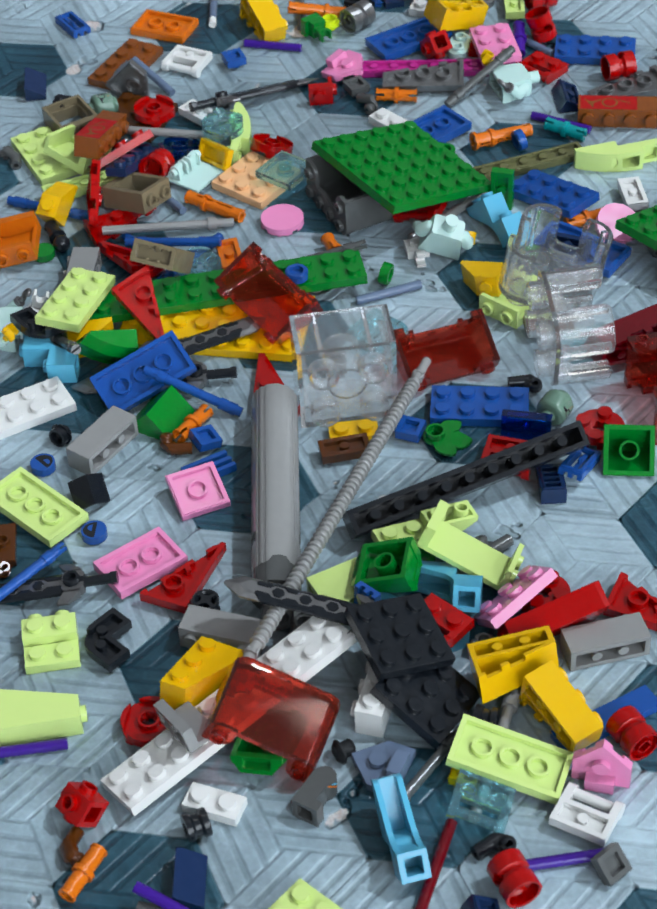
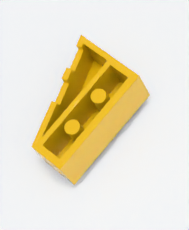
(455, 13)
(264, 18)
(504, 660)
(198, 672)
(561, 707)

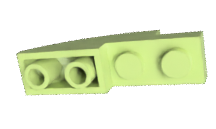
(241, 144)
(614, 157)
(458, 514)

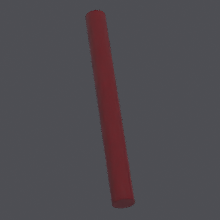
(436, 864)

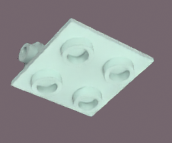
(192, 172)

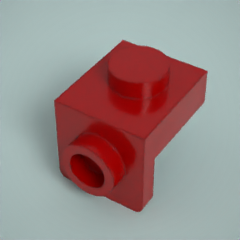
(322, 92)

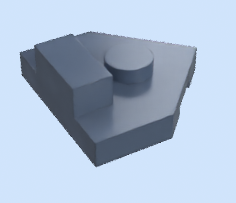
(382, 761)

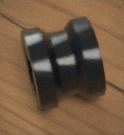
(206, 598)
(489, 715)
(196, 824)

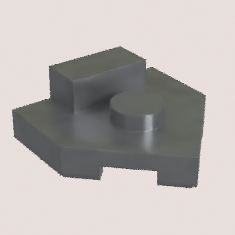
(129, 78)

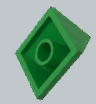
(163, 413)
(628, 450)

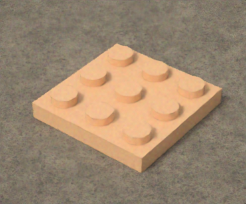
(242, 184)

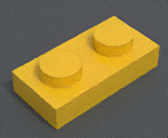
(353, 427)

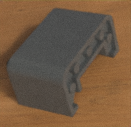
(340, 198)

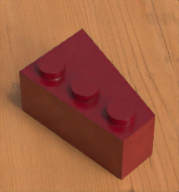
(634, 324)

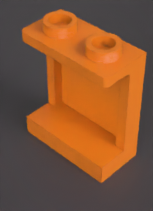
(19, 239)

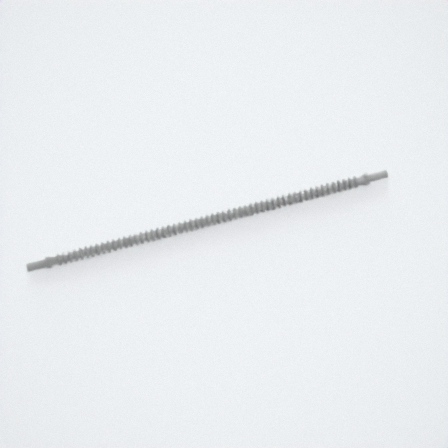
(339, 507)

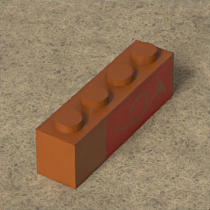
(617, 111)
(100, 134)

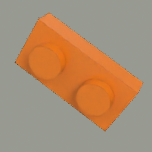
(228, 251)

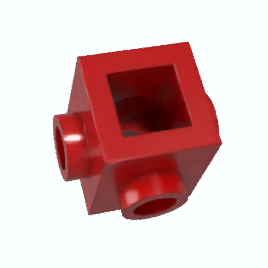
(435, 45)
(81, 804)

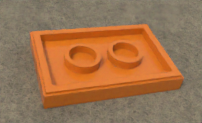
(164, 26)

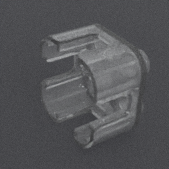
(539, 249)
(569, 325)

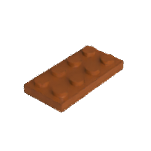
(146, 52)

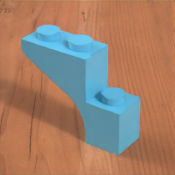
(494, 212)
(53, 359)
(445, 582)
(399, 829)

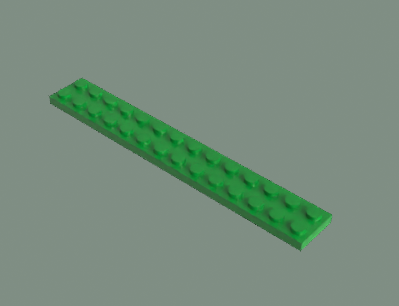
(199, 289)

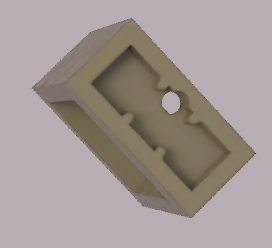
(71, 107)
(136, 192)
(162, 256)

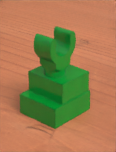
(314, 26)

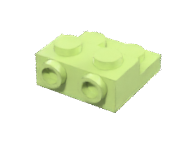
(50, 642)

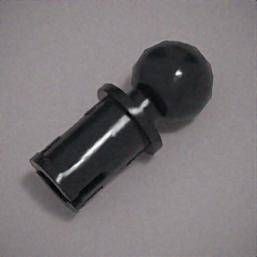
(57, 236)

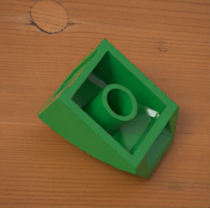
(108, 345)
(389, 565)
(254, 759)

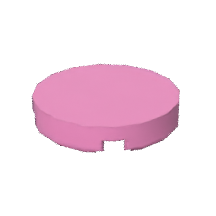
(609, 215)
(282, 219)

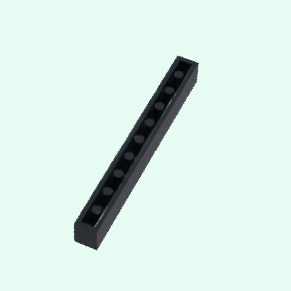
(465, 479)

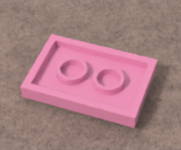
(495, 39)
(141, 561)
(514, 596)

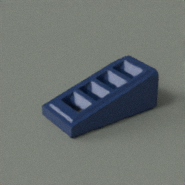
(551, 484)

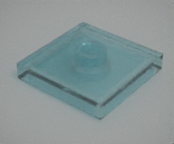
(283, 170)

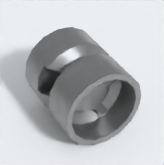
(357, 16)

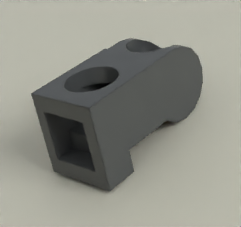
(313, 795)

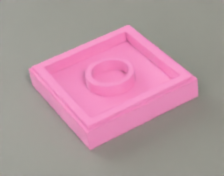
(197, 490)

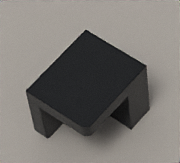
(89, 490)

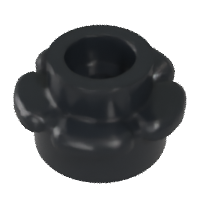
(60, 435)

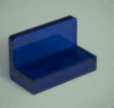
(524, 424)

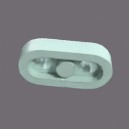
(460, 43)

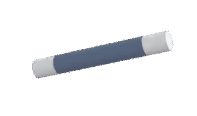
(213, 13)

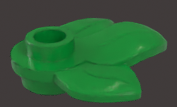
(446, 437)

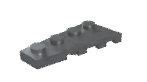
(439, 78)
(639, 85)

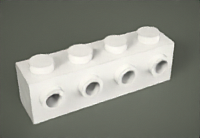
(368, 712)

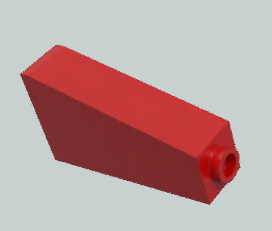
(568, 610)

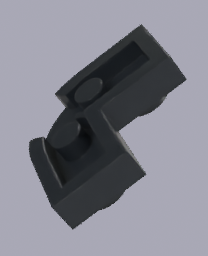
(25, 322)
(102, 638)

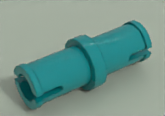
(565, 129)

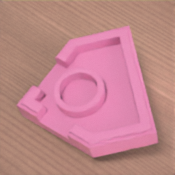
(343, 64)
(601, 768)

